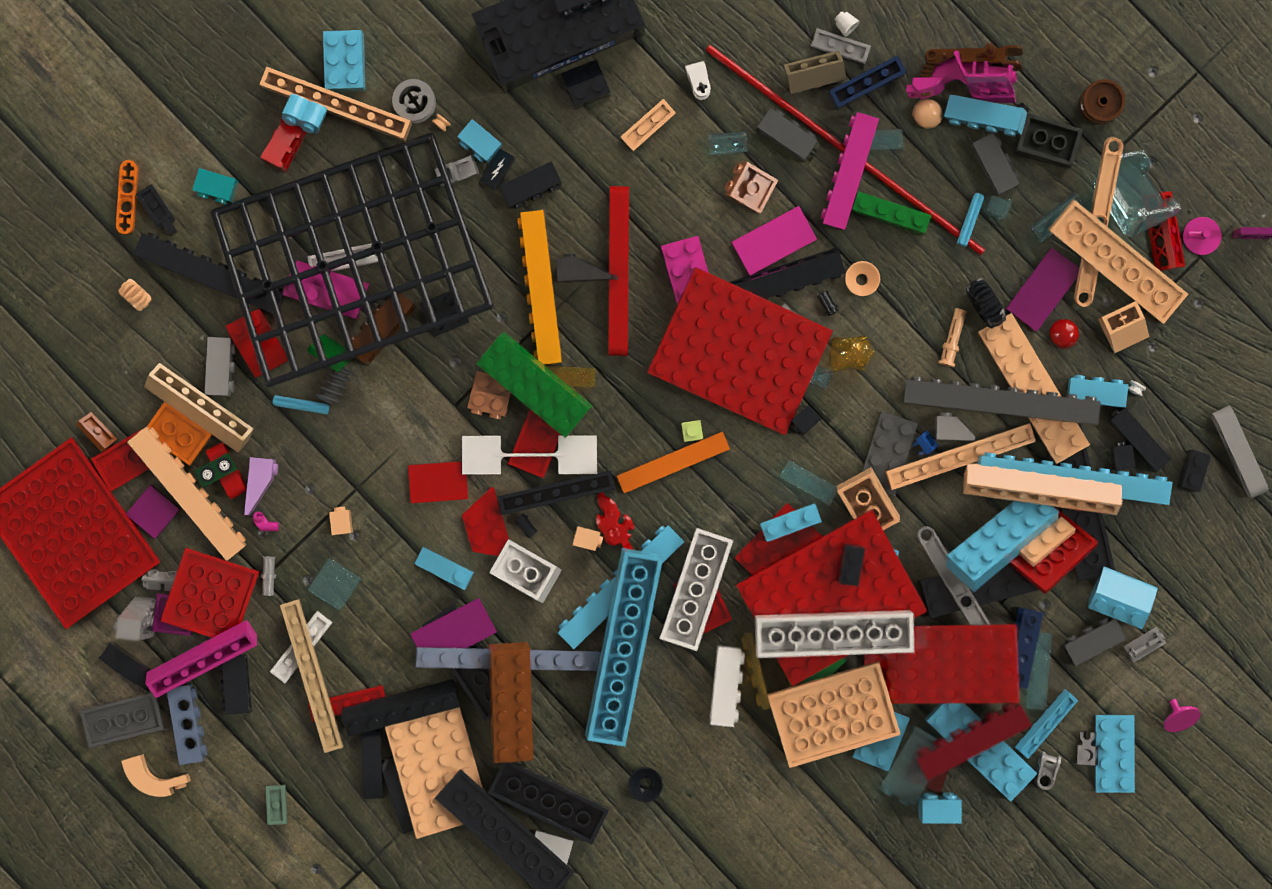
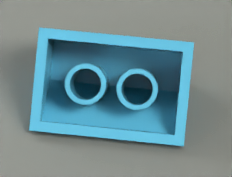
(1122, 597)

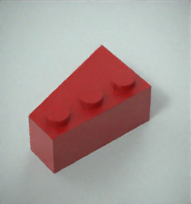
(283, 146)

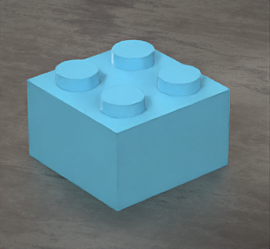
(939, 808)

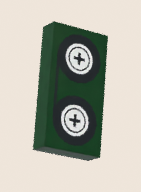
(216, 470)

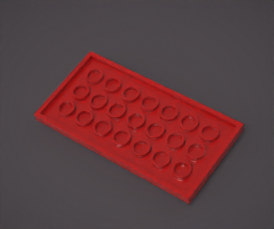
(954, 665)

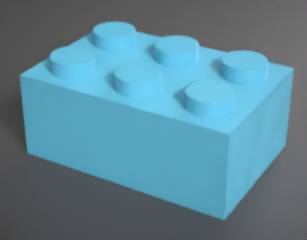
(344, 61)

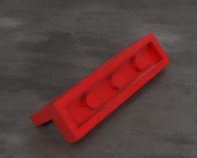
(1172, 242)

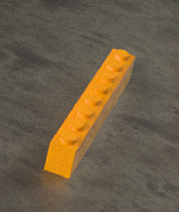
(541, 287)

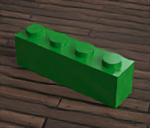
(890, 213)

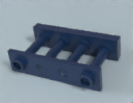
(1028, 631)

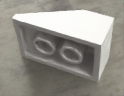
(525, 571)

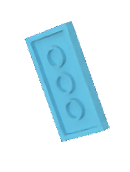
(1115, 754)

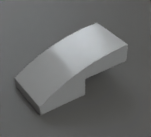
(460, 169)

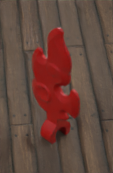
(608, 523)

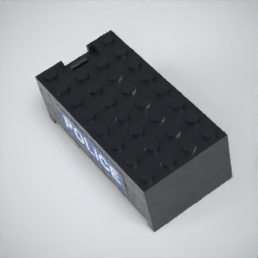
(544, 42)

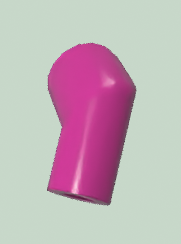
(263, 524)

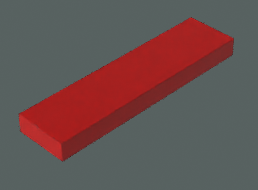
(353, 698)

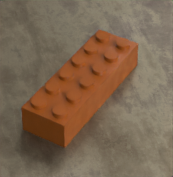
(511, 702)

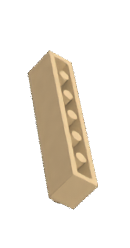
(198, 407)

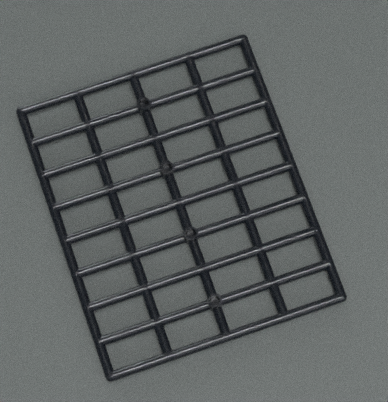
(324, 268)

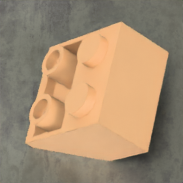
(1124, 327)

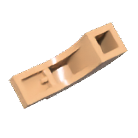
(146, 782)

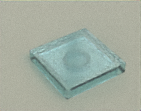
(334, 584)

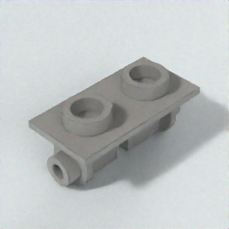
(154, 579)
(1145, 644)

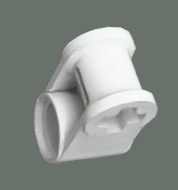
(698, 77)

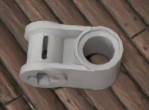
(1047, 769)

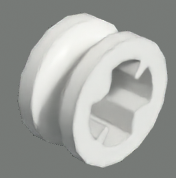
(1136, 388)

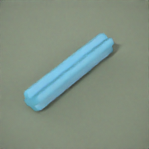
(970, 219)
(301, 404)

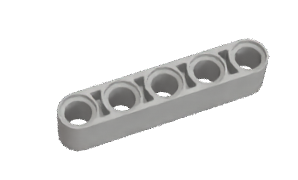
(1239, 452)

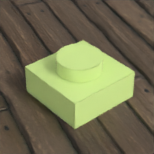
(692, 430)

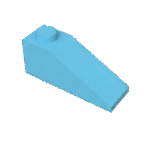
(444, 568)

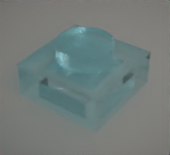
(821, 377)

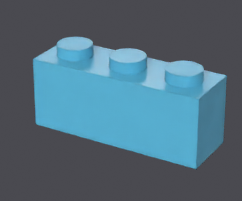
(1109, 393)
(790, 522)

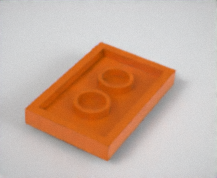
(179, 433)

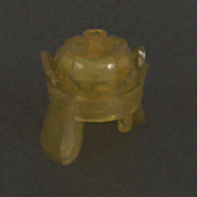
(850, 353)

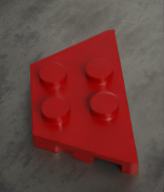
(486, 525)

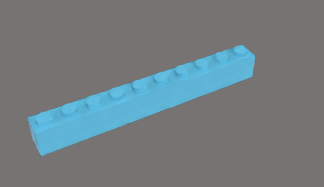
(1133, 488)

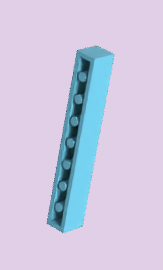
(598, 605)

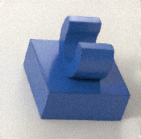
(927, 443)

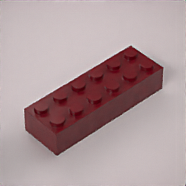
(971, 740)

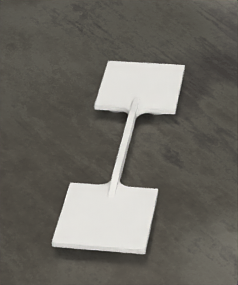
(574, 454)

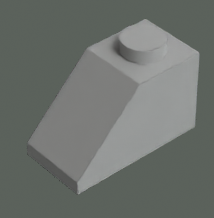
(951, 429)

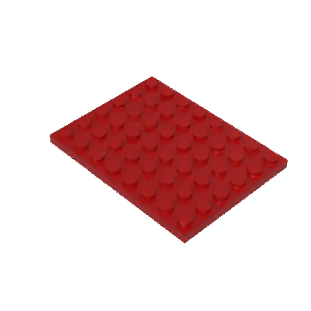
(739, 351)
(71, 534)
(809, 585)

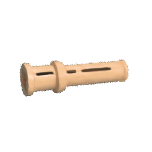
(950, 347)

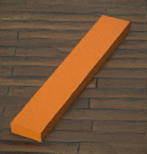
(673, 462)

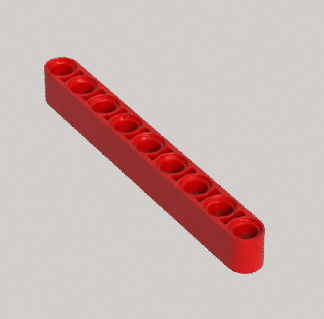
(619, 266)

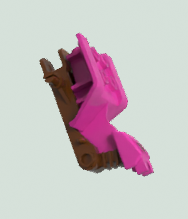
(982, 69)

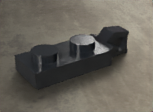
(157, 209)

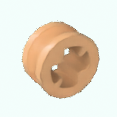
(441, 122)

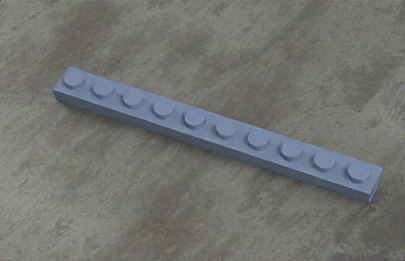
(479, 659)

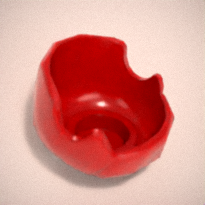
(1064, 333)

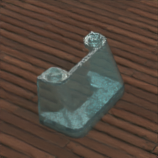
(1135, 199)

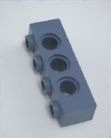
(178, 715)

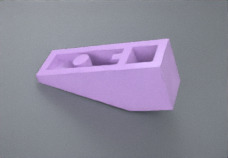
(259, 479)

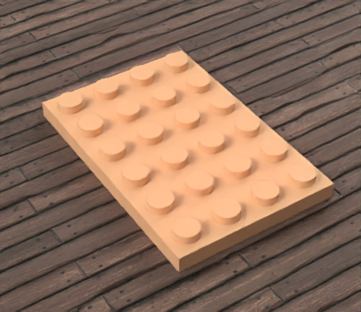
(834, 714)
(426, 758)

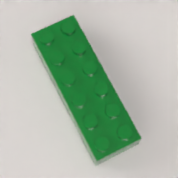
(534, 384)

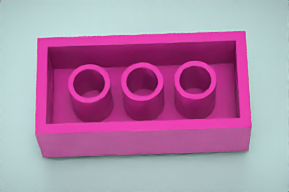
(680, 261)

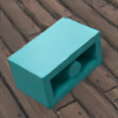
(215, 186)

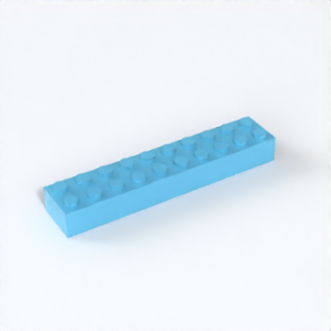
(623, 647)

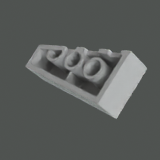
(136, 619)

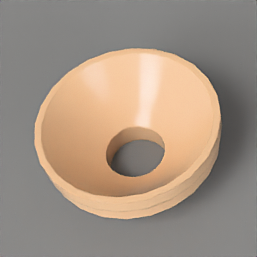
(869, 271)

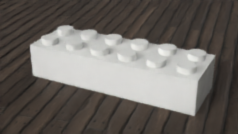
(696, 589)

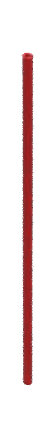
(839, 145)

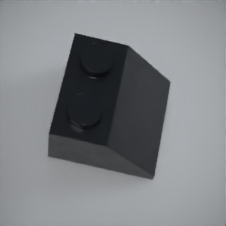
(586, 84)

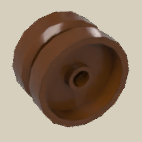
(1104, 91)

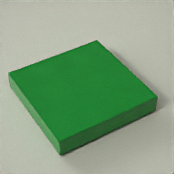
(331, 349)

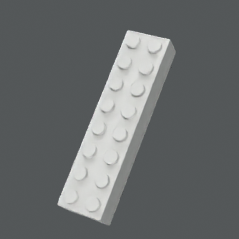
(834, 633)

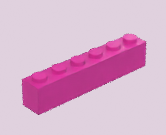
(850, 171)
(201, 659)

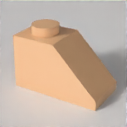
(587, 539)

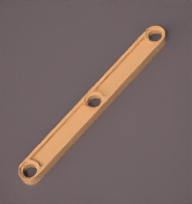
(1101, 208)

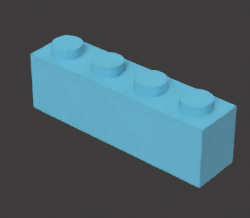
(985, 115)

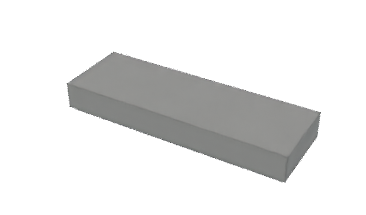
(848, 48)

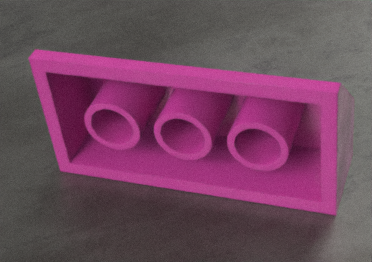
(317, 293)

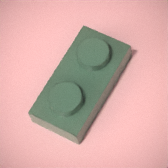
(276, 804)

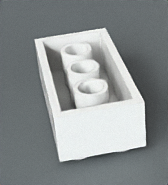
(725, 686)

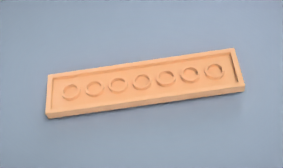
(1118, 261)
(1025, 371)

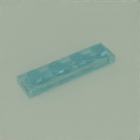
(1039, 676)

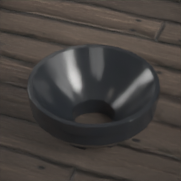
(652, 792)

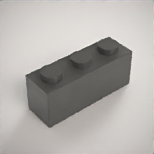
(787, 134)
(995, 164)
(1093, 641)

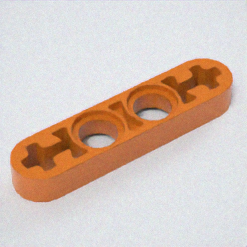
(127, 197)

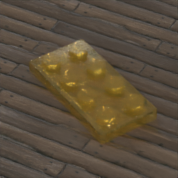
(757, 677)

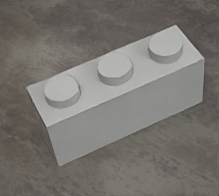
(219, 366)

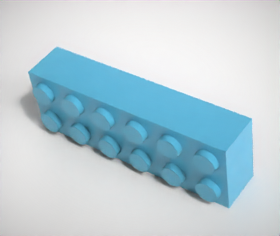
(999, 542)
(997, 764)

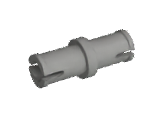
(268, 575)

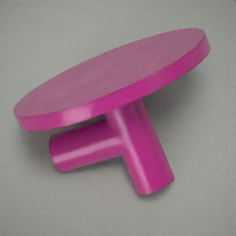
(1202, 236)
(1181, 718)

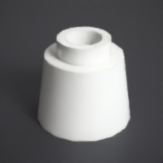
(846, 23)

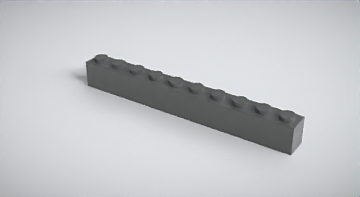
(1001, 401)

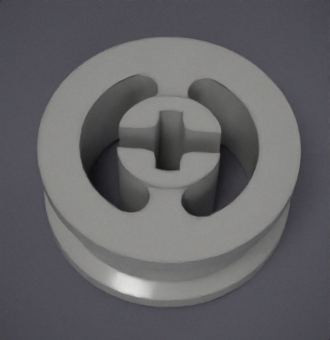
(402, 109)

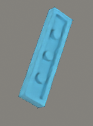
(1046, 723)

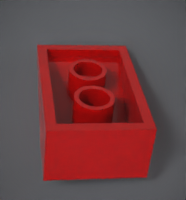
(271, 348)

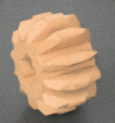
(134, 295)

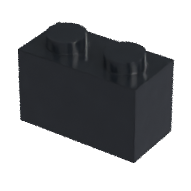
(1194, 470)
(850, 564)

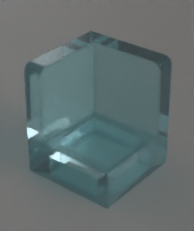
(998, 207)

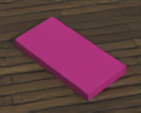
(774, 240)

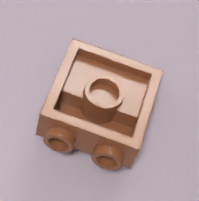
(750, 186)
(488, 396)

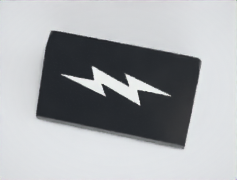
(498, 169)

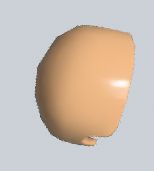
(927, 113)

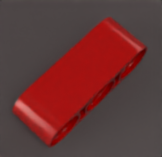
(233, 483)

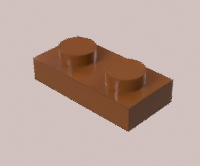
(96, 432)

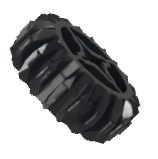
(986, 303)

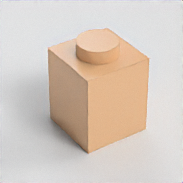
(340, 521)

